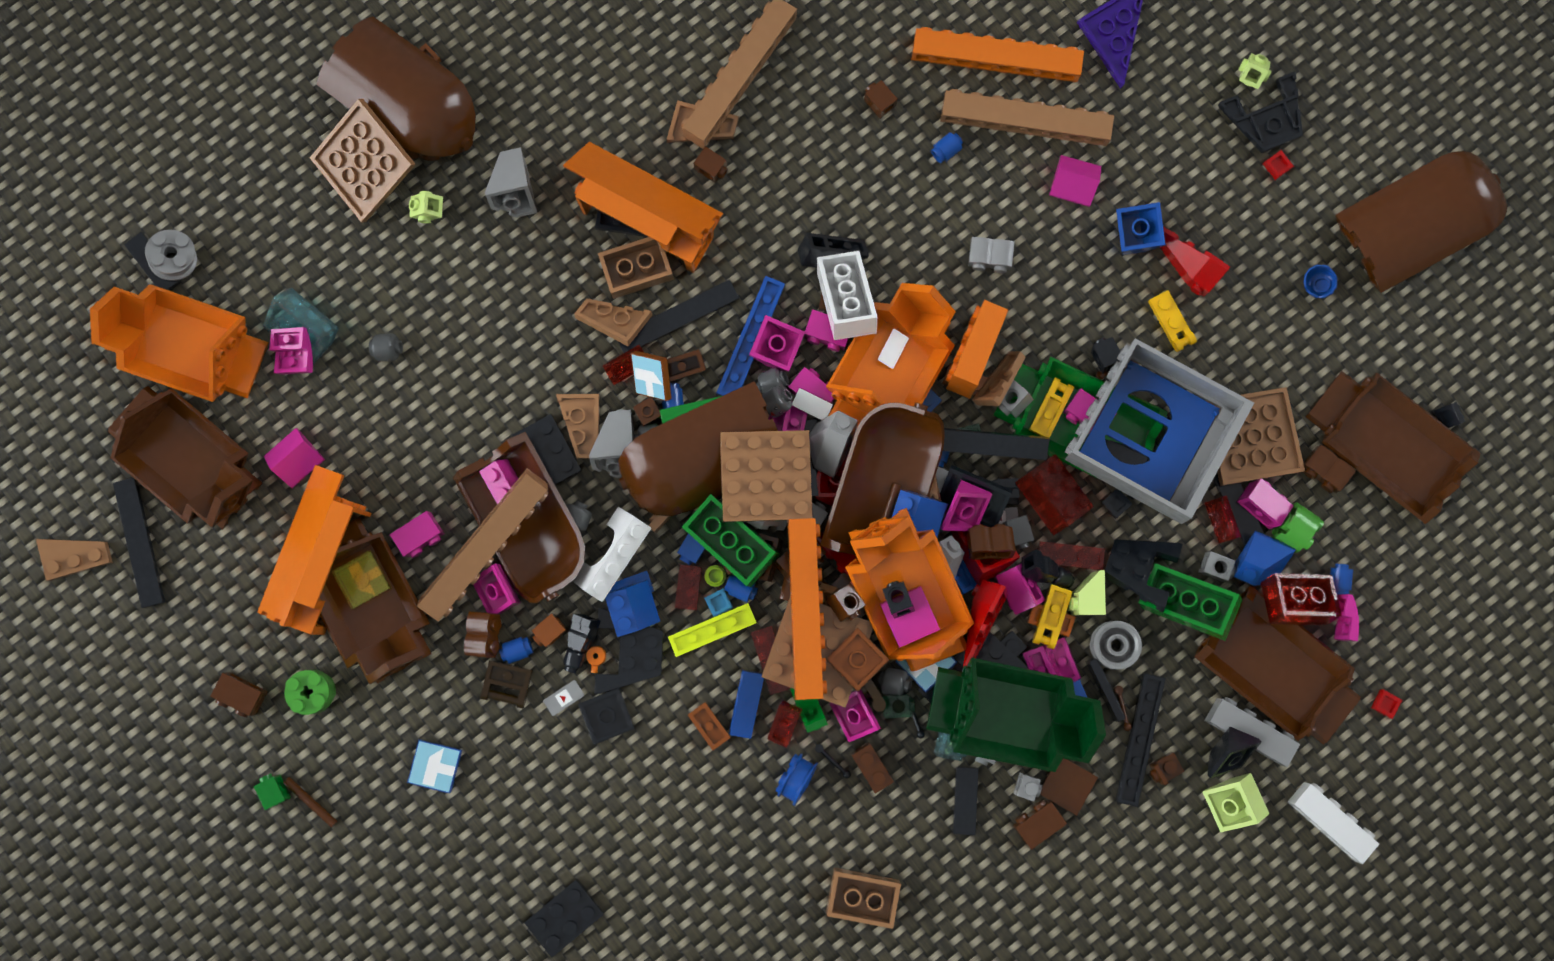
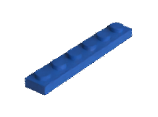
(740, 360)

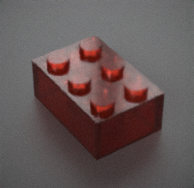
(1054, 494)
(1301, 599)

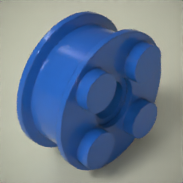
(796, 779)

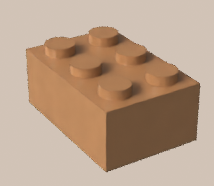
(635, 267)
(863, 898)

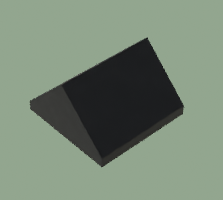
(1231, 752)

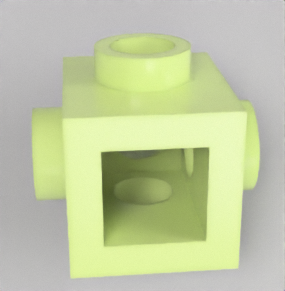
(1254, 70)
(426, 206)

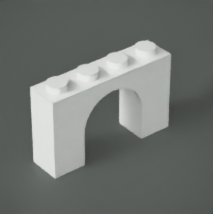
(628, 536)

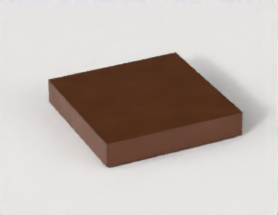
(1068, 786)

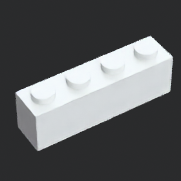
(1334, 823)

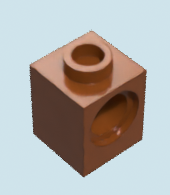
(548, 631)

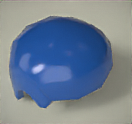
(1320, 281)

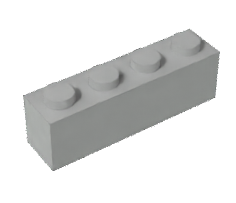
(1274, 745)

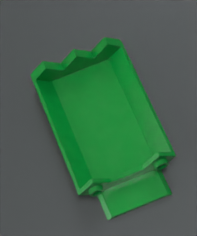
(1126, 422)

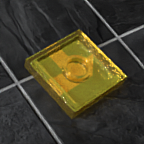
(361, 579)

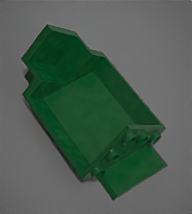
(1015, 715)

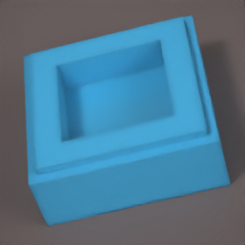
(718, 602)

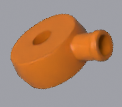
(593, 661)

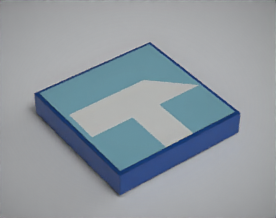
(927, 676)
(434, 766)

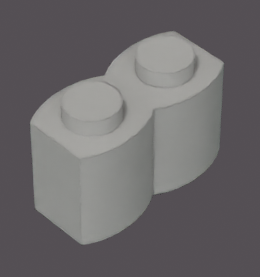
(991, 254)

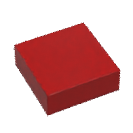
(1278, 165)
(1386, 703)

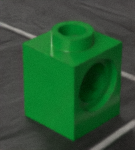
(271, 791)

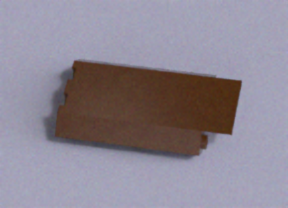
(1393, 442)
(1282, 671)

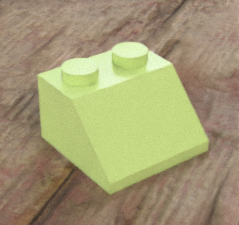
(1089, 596)
(1236, 803)

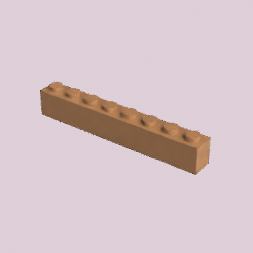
(739, 72)
(1027, 118)
(483, 544)

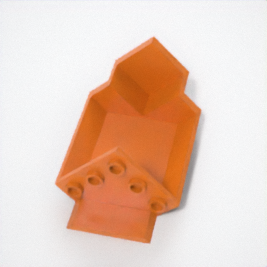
(644, 203)
(177, 341)
(866, 383)
(898, 552)
(309, 554)

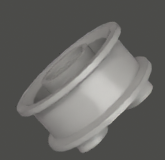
(171, 242)
(1130, 644)

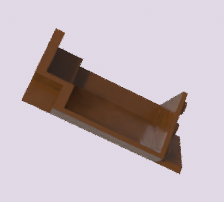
(182, 457)
(384, 631)

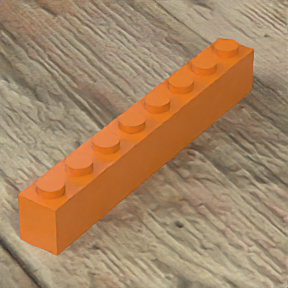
(997, 54)
(805, 609)

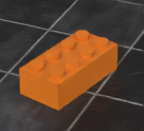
(975, 348)

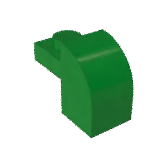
(811, 713)

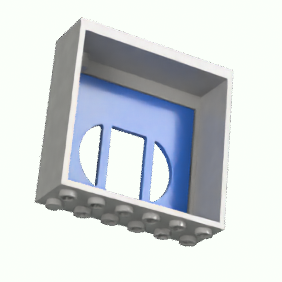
(1190, 420)

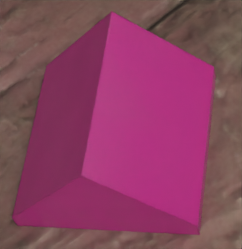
(1075, 181)
(776, 344)
(293, 458)
(966, 507)
(496, 590)
(857, 717)

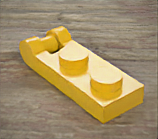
(1172, 320)
(1051, 408)
(1052, 616)

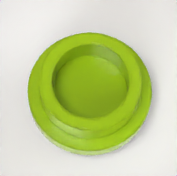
(715, 575)

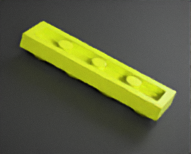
(712, 630)

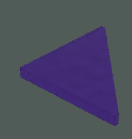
(1112, 33)

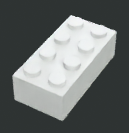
(847, 295)

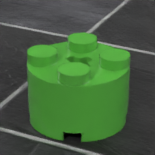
(1298, 528)
(297, 692)

